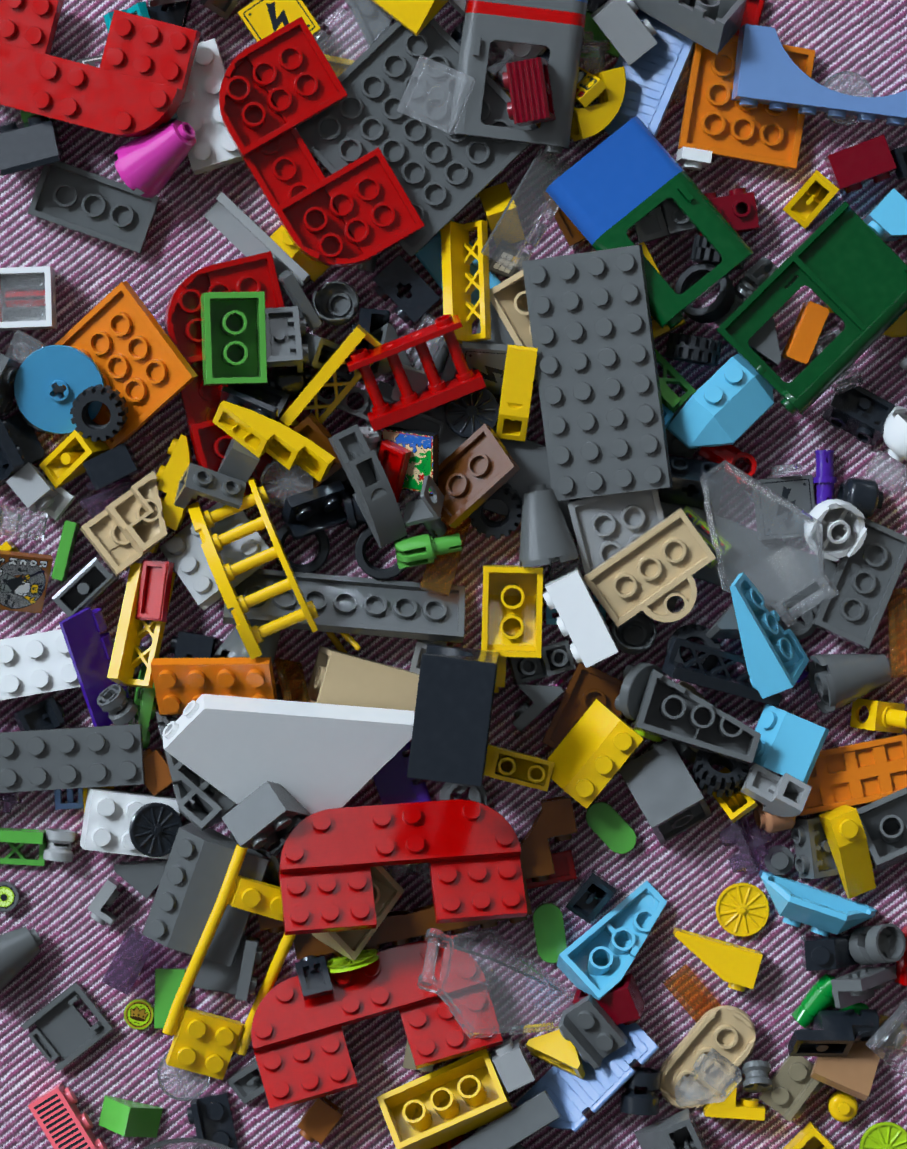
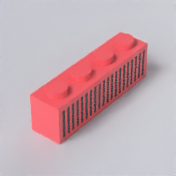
(63, 1121)

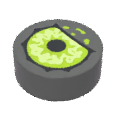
(8, 896)

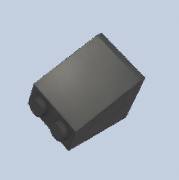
(665, 791)

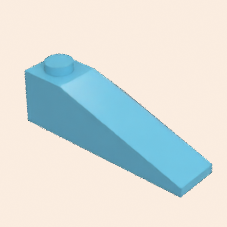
(770, 652)
(608, 948)

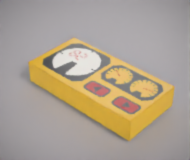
(588, 88)

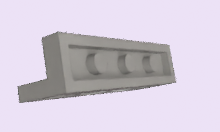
(250, 238)

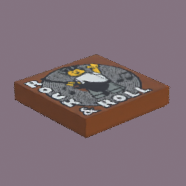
(23, 580)

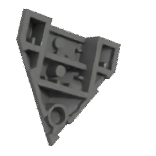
(195, 797)

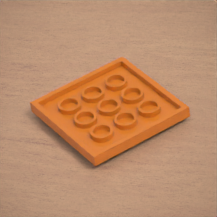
(735, 131)
(131, 356)

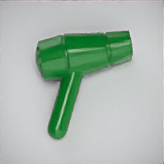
(820, 999)

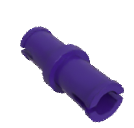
(824, 475)

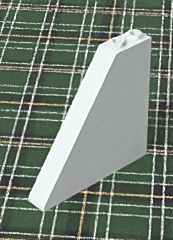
(307, 747)

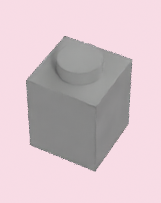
(32, 488)

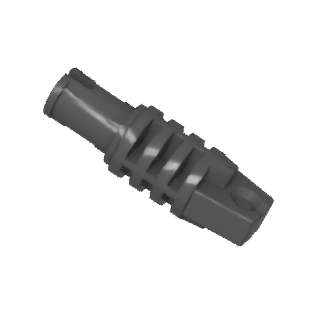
(749, 283)

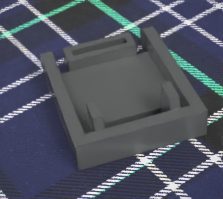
(64, 1029)

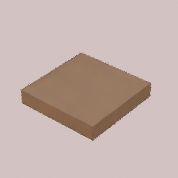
(850, 1073)

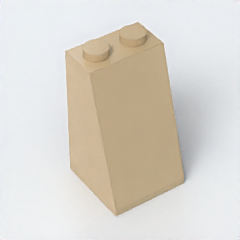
(361, 682)

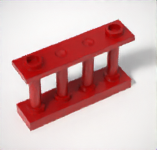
(438, 391)

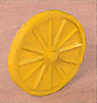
(742, 909)

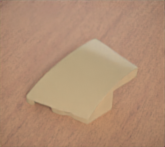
(128, 525)

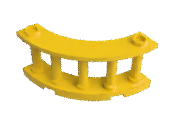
(226, 573)

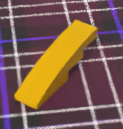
(266, 435)

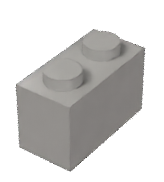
(625, 29)
(512, 1064)

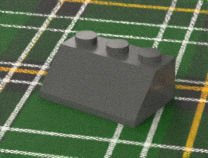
(886, 829)

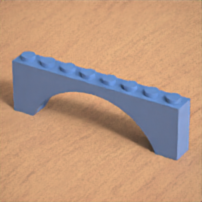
(771, 78)

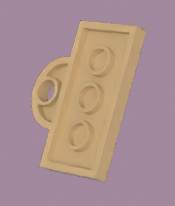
(652, 572)

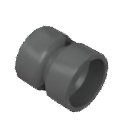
(877, 944)

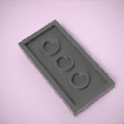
(93, 205)
(863, 586)

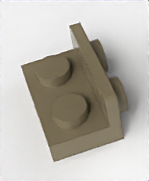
(791, 1087)

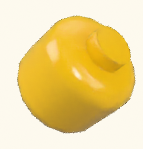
(842, 1106)

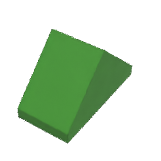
(130, 1117)

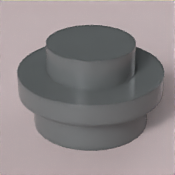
(779, 860)

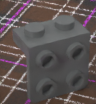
(235, 979)

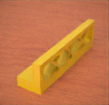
(460, 283)
(320, 379)
(129, 636)

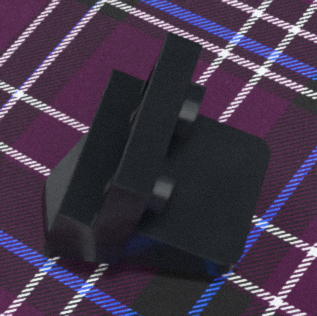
(17, 446)

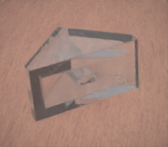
(22, 523)

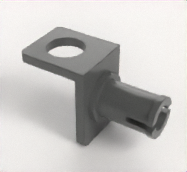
(427, 509)

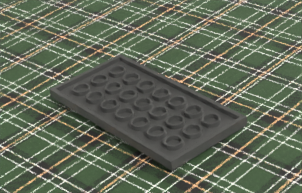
(597, 373)

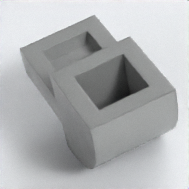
(780, 795)

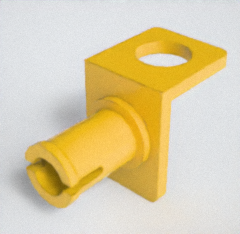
(882, 716)

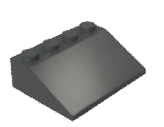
(190, 892)

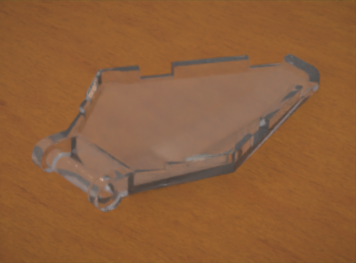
(765, 539)
(492, 984)

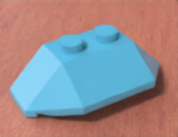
(723, 406)
(814, 906)

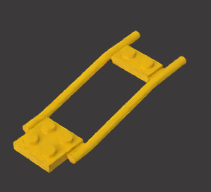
(206, 1040)

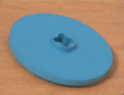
(37, 380)

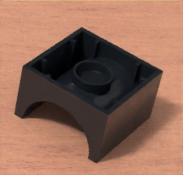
(453, 715)

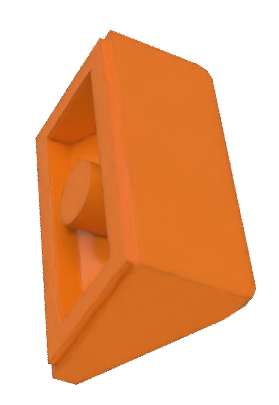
(805, 332)

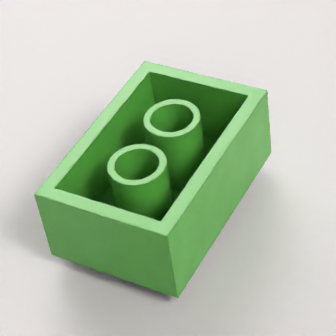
(233, 338)

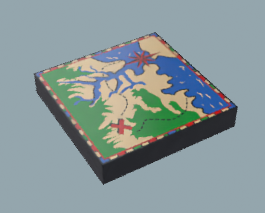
(423, 458)

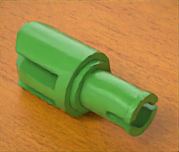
(424, 549)

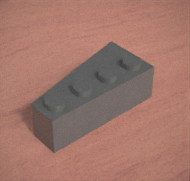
(703, 21)
(687, 719)

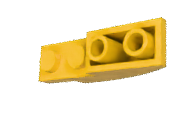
(168, 480)
(518, 768)

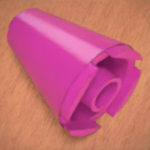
(154, 158)

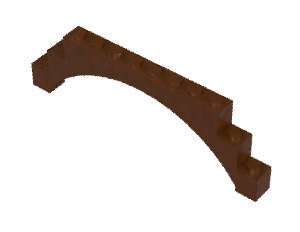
(553, 820)

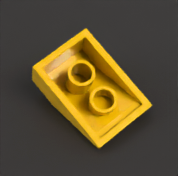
(512, 610)

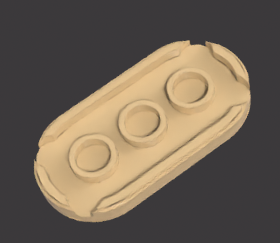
(720, 1028)

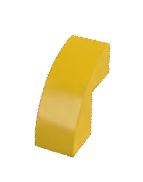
(594, 118)

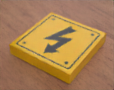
(268, 16)

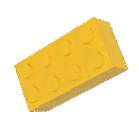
(445, 1103)

